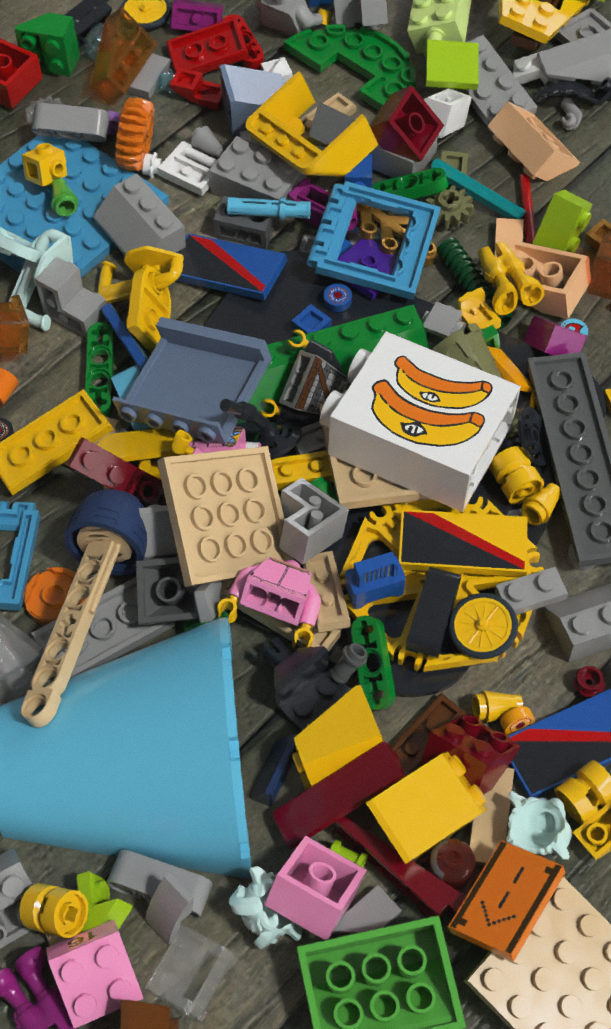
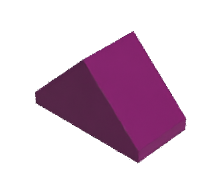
(553, 338)

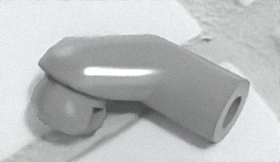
(573, 114)

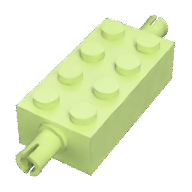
(437, 21)

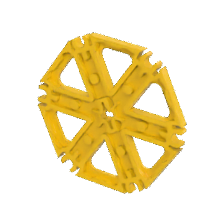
(388, 531)

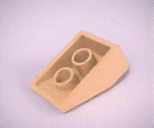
(560, 273)

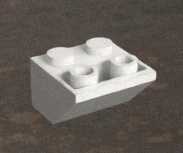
(450, 108)

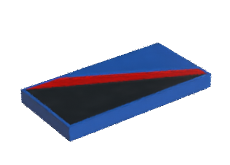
(230, 266)
(563, 745)

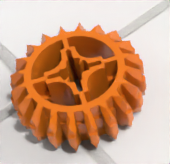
(134, 133)

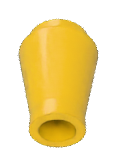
(541, 504)
(492, 705)

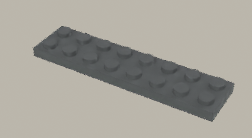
(577, 450)

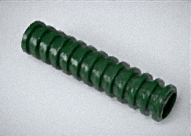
(467, 273)

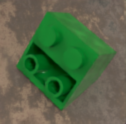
(53, 41)

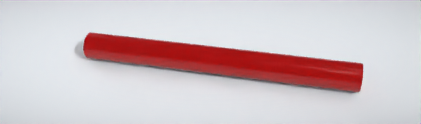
(526, 200)

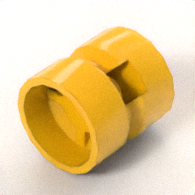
(515, 474)
(586, 792)
(54, 910)

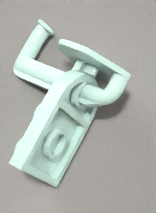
(37, 259)

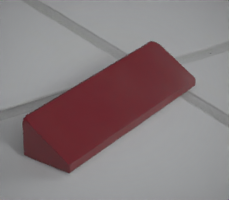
(339, 794)

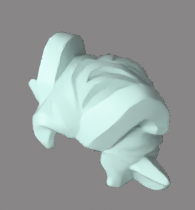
(539, 825)
(256, 916)

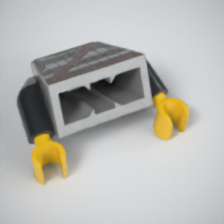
(310, 382)

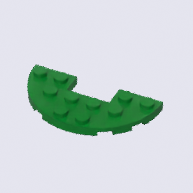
(362, 50)

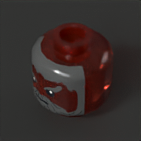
(442, 861)

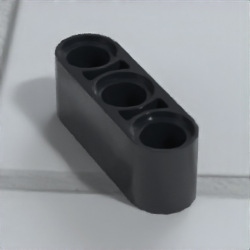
(433, 612)

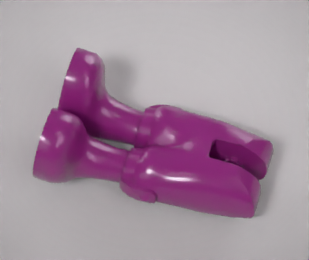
(49, 1006)

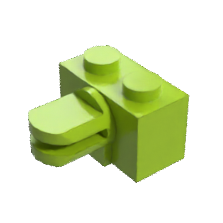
(563, 222)

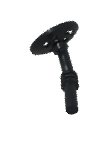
(268, 431)
(529, 437)

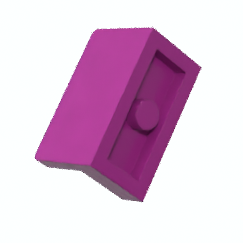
(195, 15)

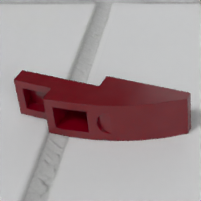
(116, 473)

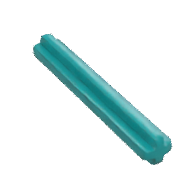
(480, 192)

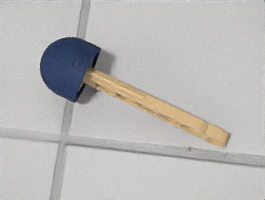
(103, 538)

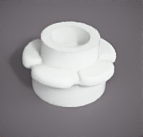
(151, 164)

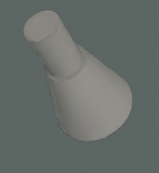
(206, 142)

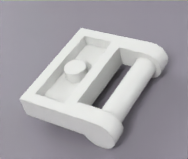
(186, 172)

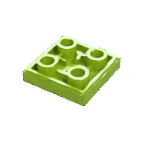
(452, 64)

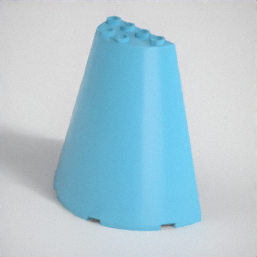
(135, 759)

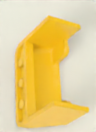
(280, 130)

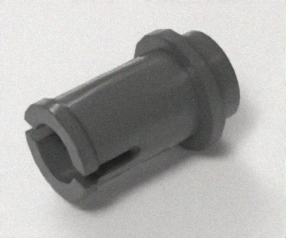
(352, 658)

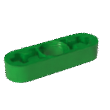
(423, 184)
(387, 684)

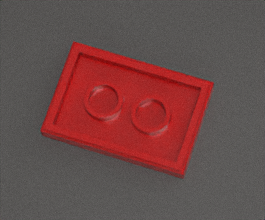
(208, 47)

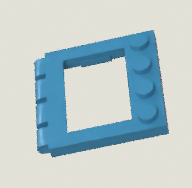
(412, 251)
(26, 520)

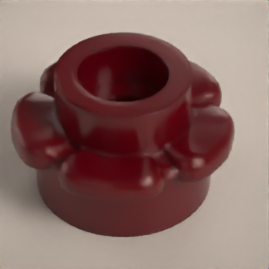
(589, 673)

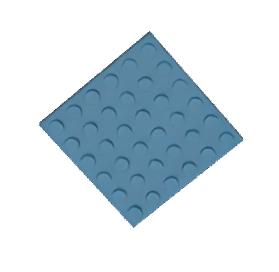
(28, 206)

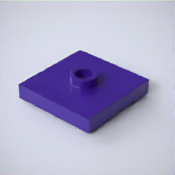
(369, 254)

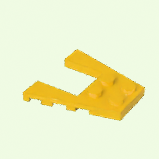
(538, 18)

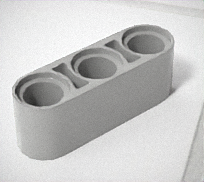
(70, 122)
(141, 875)

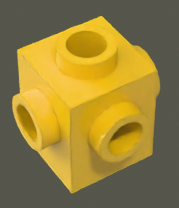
(44, 164)

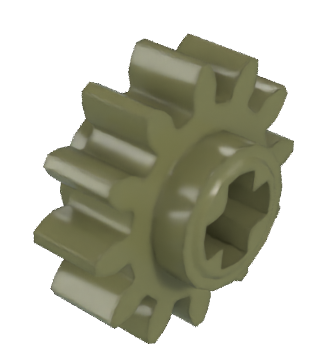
(454, 207)

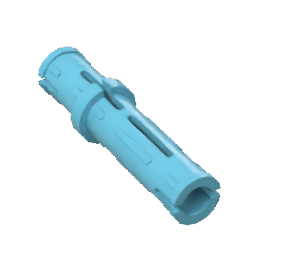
(274, 208)

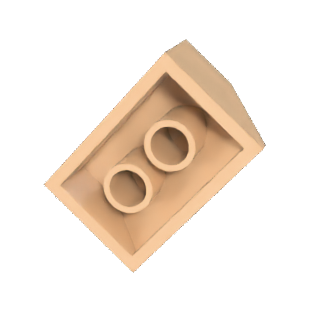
(531, 143)

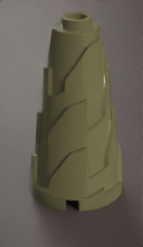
(473, 350)

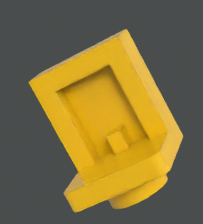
(477, 310)

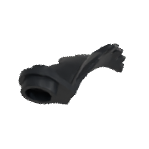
(576, 91)

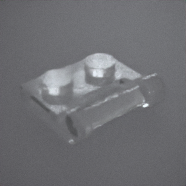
(182, 965)

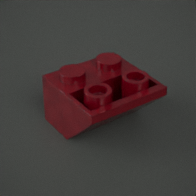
(478, 747)

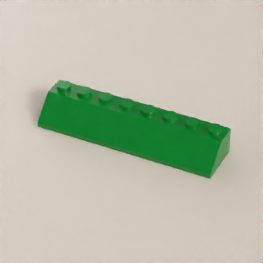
(344, 341)

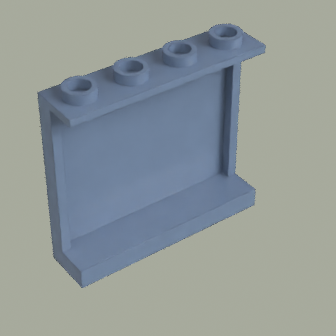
(191, 376)

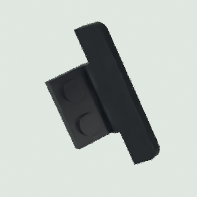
(87, 15)

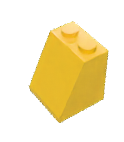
(336, 738)
(427, 806)

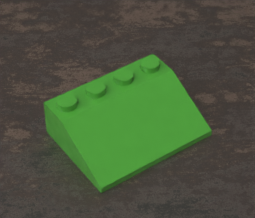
(382, 979)

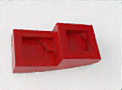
(193, 87)

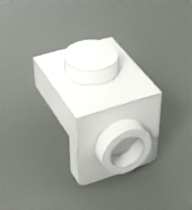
(529, 69)

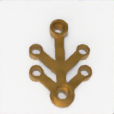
(388, 225)

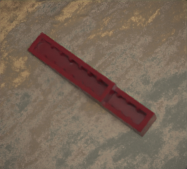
(417, 884)

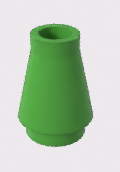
(63, 199)

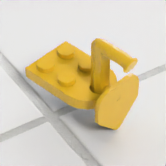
(147, 291)

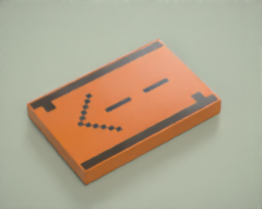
(507, 900)

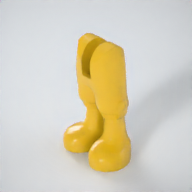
(509, 265)

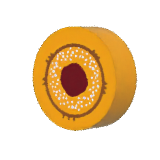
(517, 719)

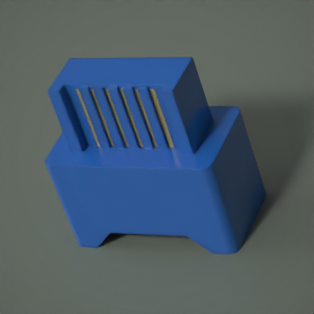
(374, 580)

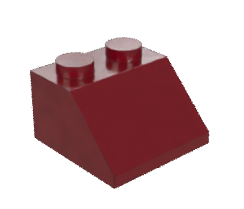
(406, 125)

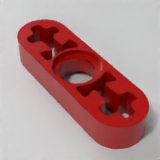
(253, 46)

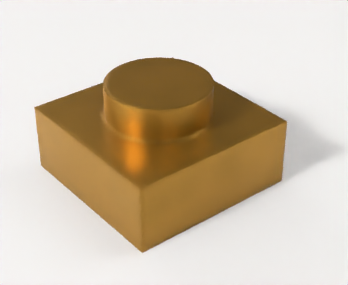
(595, 234)

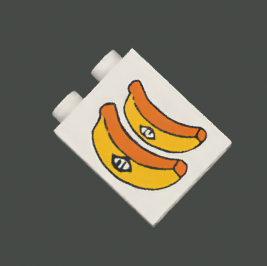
(420, 419)

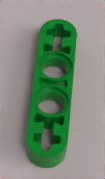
(102, 370)

